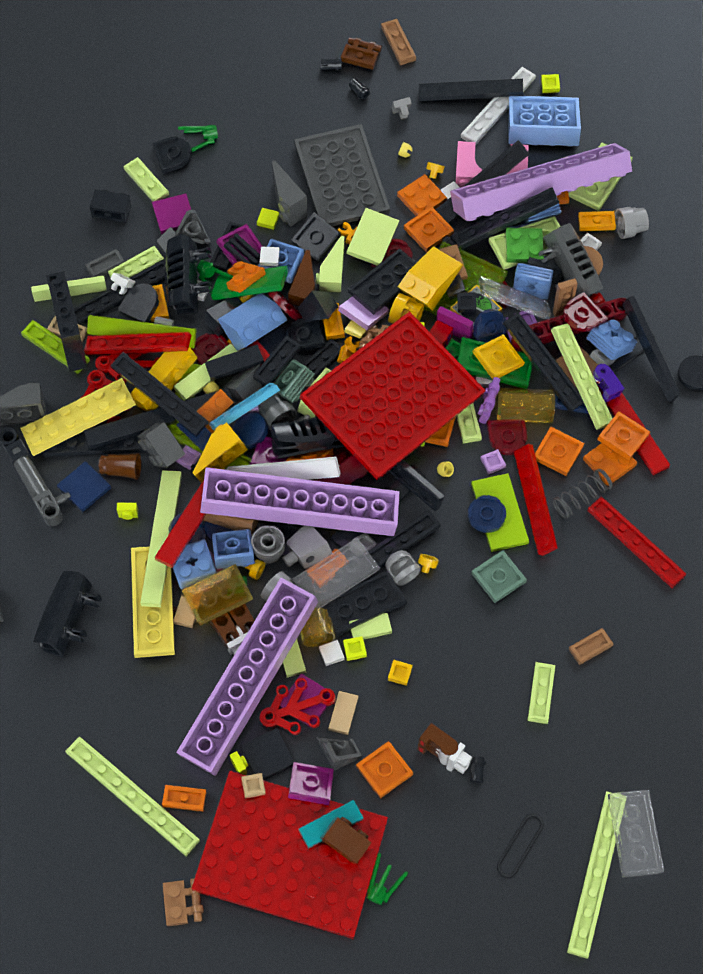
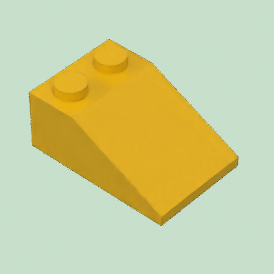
(430, 277)
(220, 450)

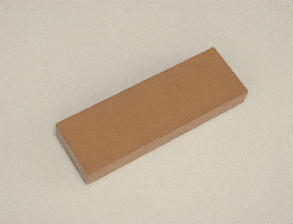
(398, 42)
(564, 293)

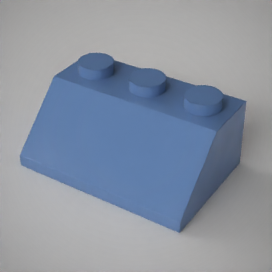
(251, 320)

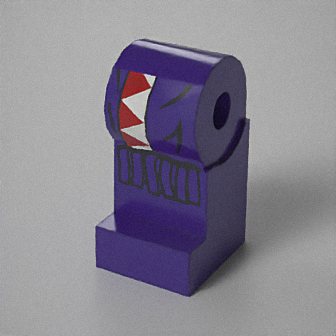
(607, 382)

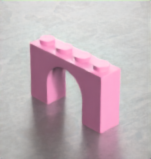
(466, 165)

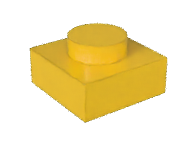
(400, 672)

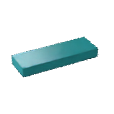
(313, 831)

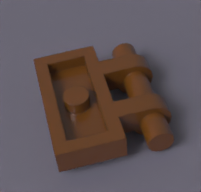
(359, 56)

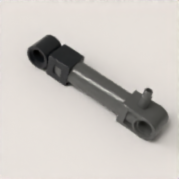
(31, 477)

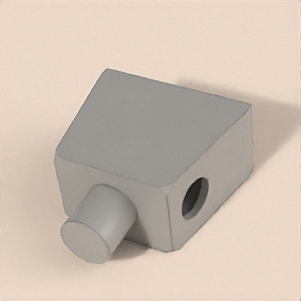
(306, 547)

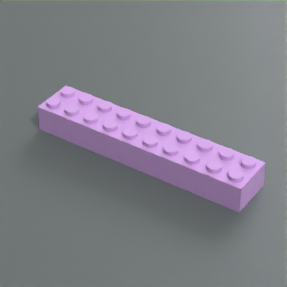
(561, 174)
(300, 502)
(247, 676)

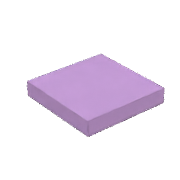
(360, 315)

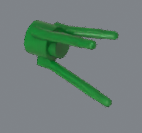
(209, 132)
(207, 270)
(378, 892)

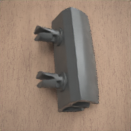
(572, 259)

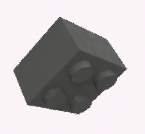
(160, 445)

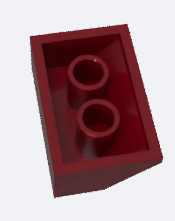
(349, 468)

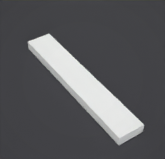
(494, 111)
(298, 469)

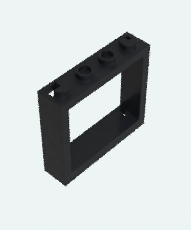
(66, 321)

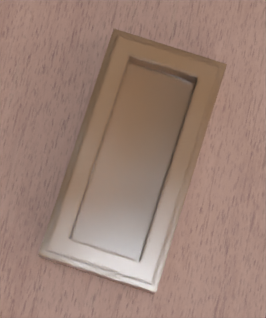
(591, 646)

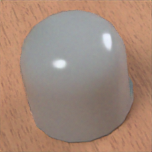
(402, 567)

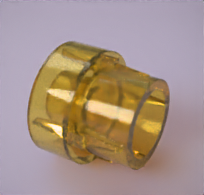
(318, 629)

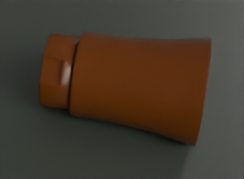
(121, 465)

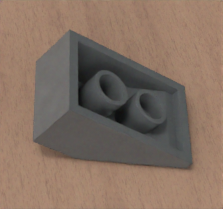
(290, 198)
(22, 405)

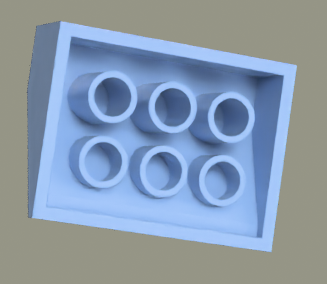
(544, 120)

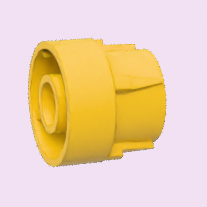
(404, 304)

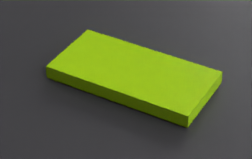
(513, 531)

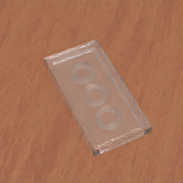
(514, 298)
(337, 572)
(635, 833)

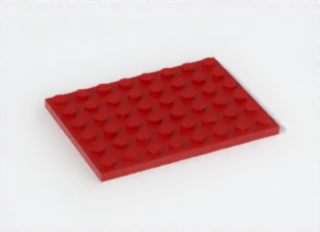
(392, 395)
(265, 865)

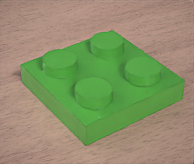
(523, 243)

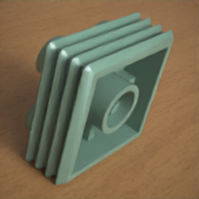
(294, 380)

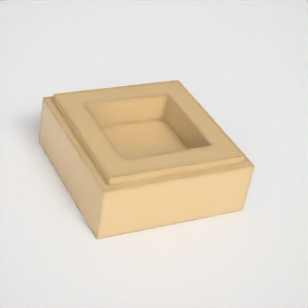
(253, 785)

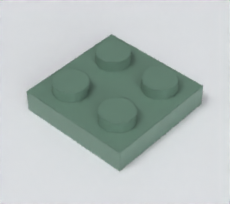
(498, 576)

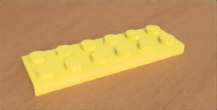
(77, 417)
(151, 625)

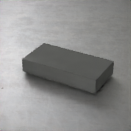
(105, 263)

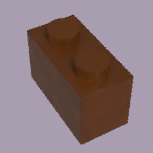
(346, 840)

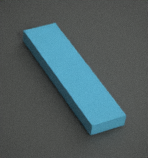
(245, 406)

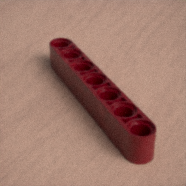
(544, 327)

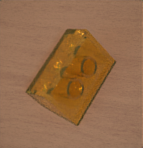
(526, 405)
(217, 595)

